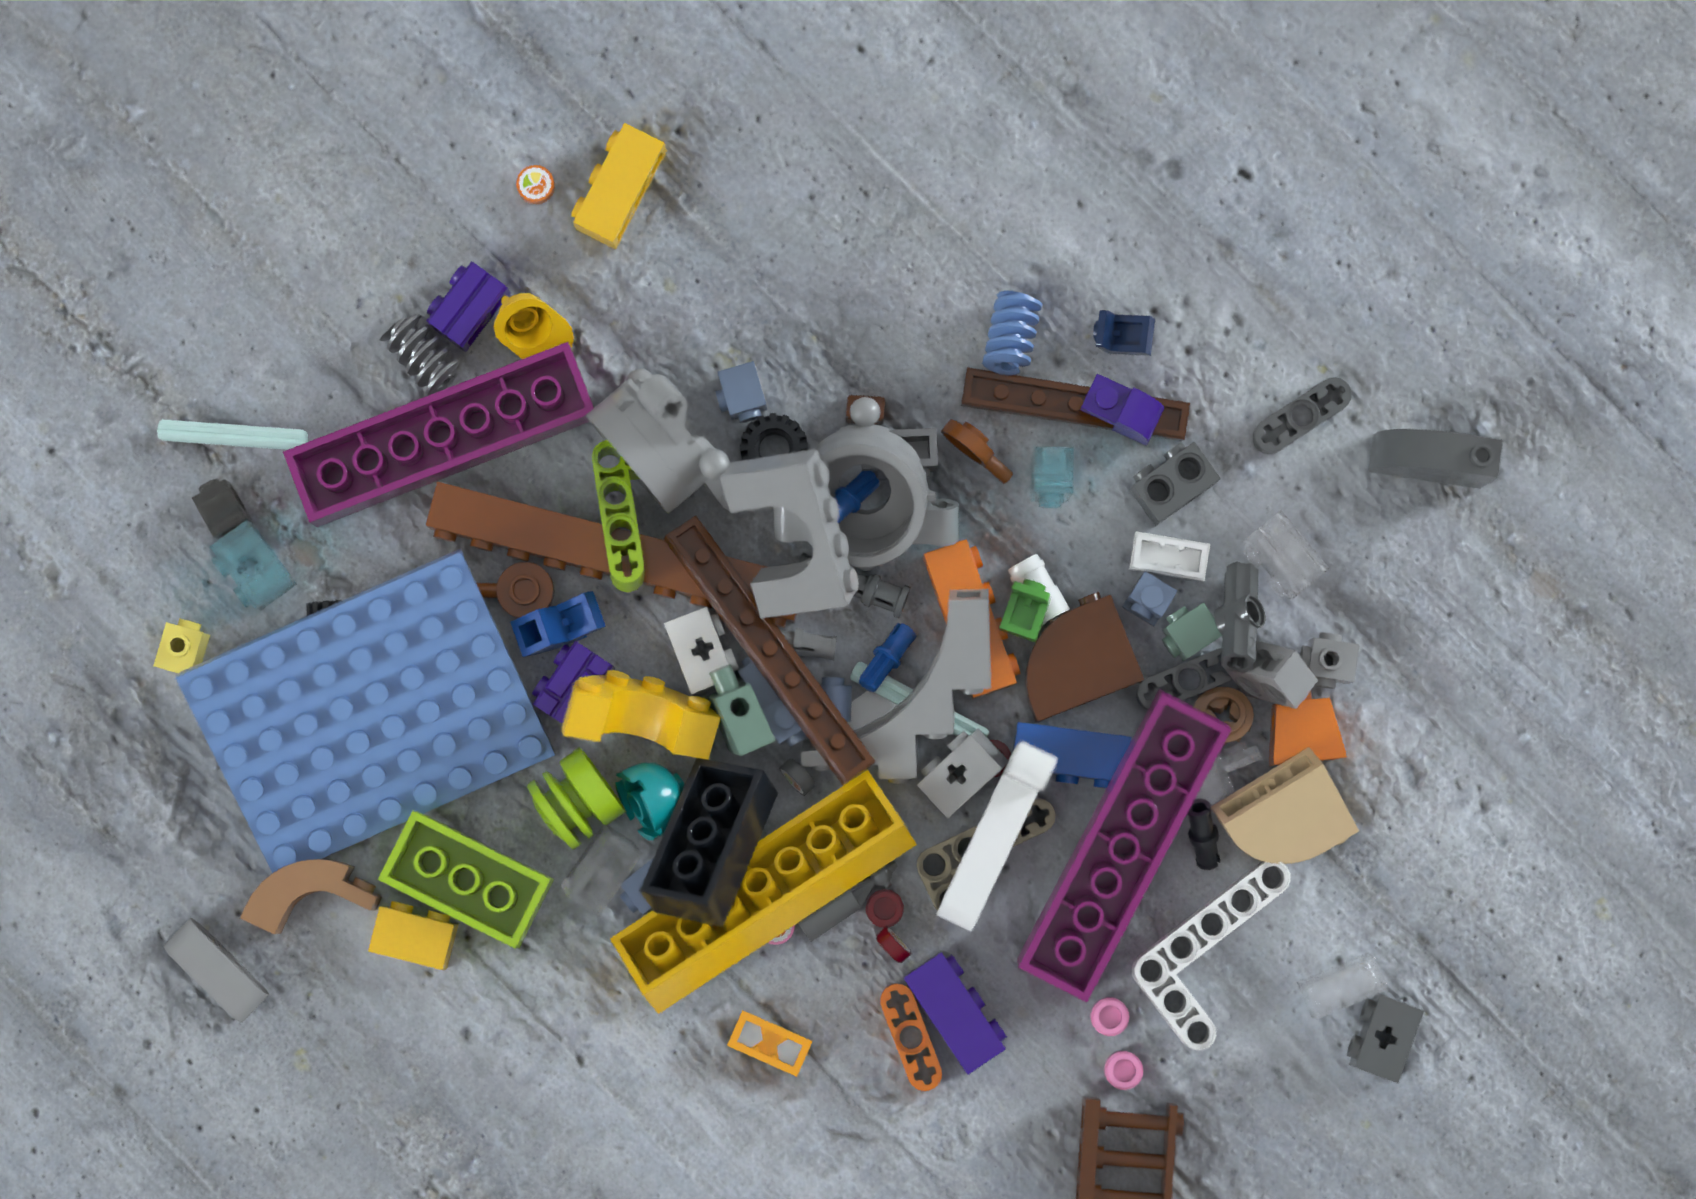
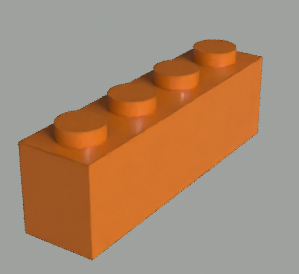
(956, 569)

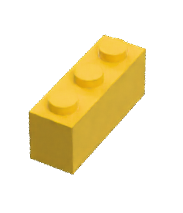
(618, 185)

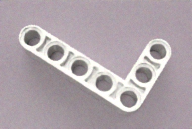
(995, 835)
(1199, 944)

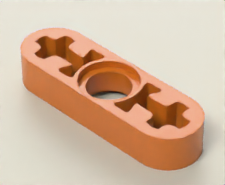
(912, 1067)

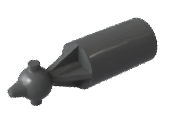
(845, 904)

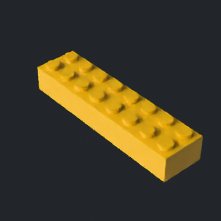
(785, 882)

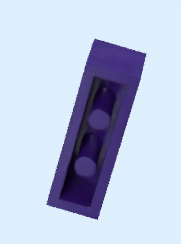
(956, 1011)

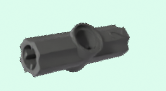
(1240, 617)

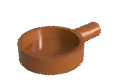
(973, 445)
(521, 589)

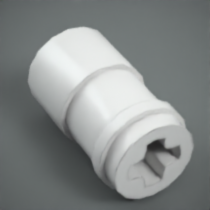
(1034, 569)

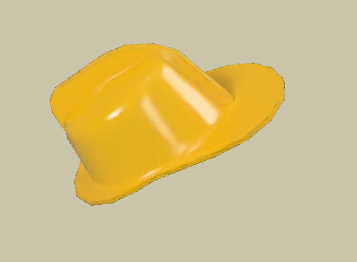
(530, 325)

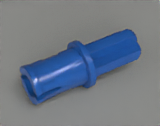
(851, 496)
(887, 657)

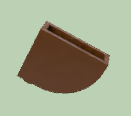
(1080, 659)

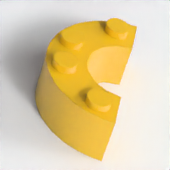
(641, 709)

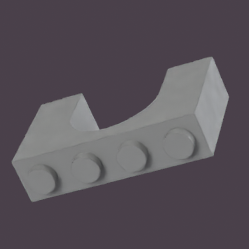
(800, 486)

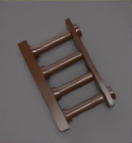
(1094, 1156)

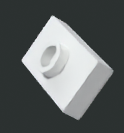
(1169, 556)

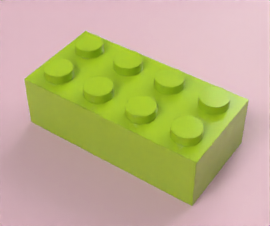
(465, 879)

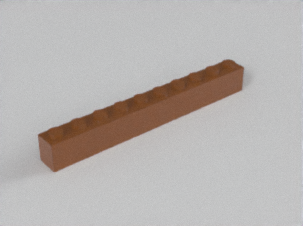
(563, 541)

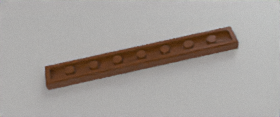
(769, 650)

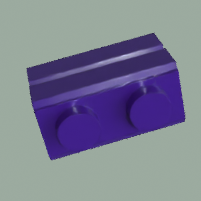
(467, 305)
(572, 664)

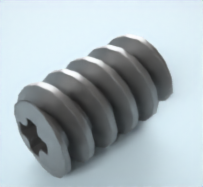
(420, 354)

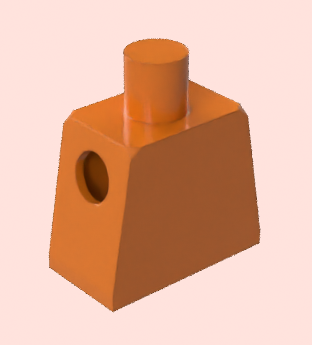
(1309, 725)

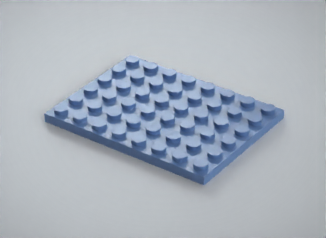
(366, 713)

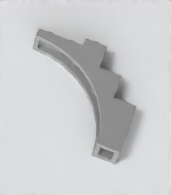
(929, 709)

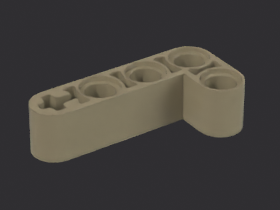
(949, 852)

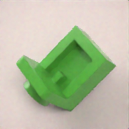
(1026, 610)

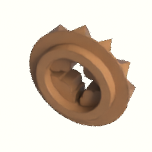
(1241, 710)

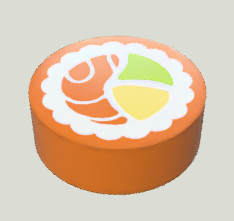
(535, 184)

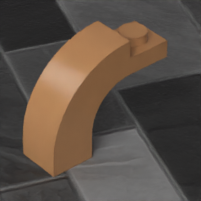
(282, 890)

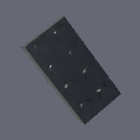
(709, 842)

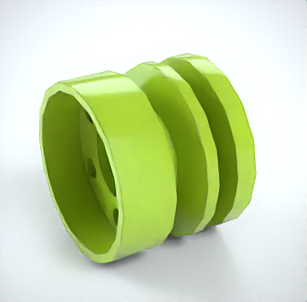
(575, 798)

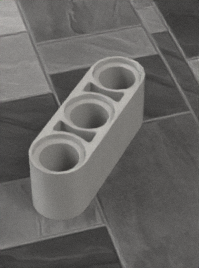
(216, 970)

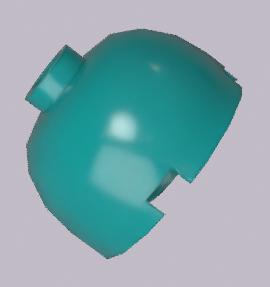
(650, 795)

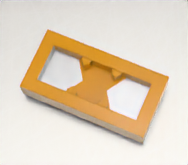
(769, 1043)

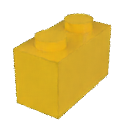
(413, 936)

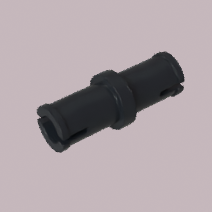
(1203, 834)

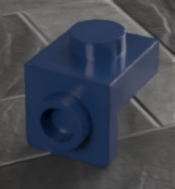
(1124, 333)

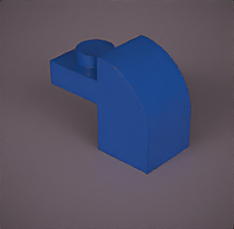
(558, 625)

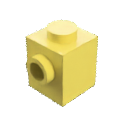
(181, 646)

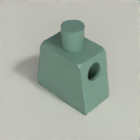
(747, 726)

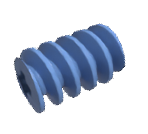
(1009, 332)

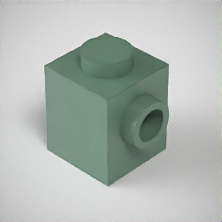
(1190, 631)

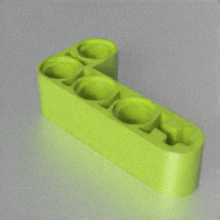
(618, 516)

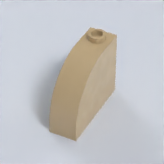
(1287, 812)

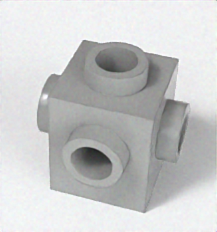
(1342, 656)

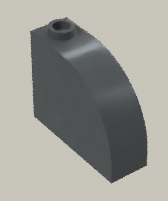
(1436, 456)

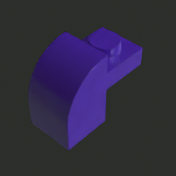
(1127, 409)

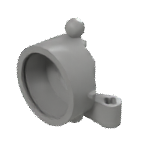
(648, 430)
(906, 517)

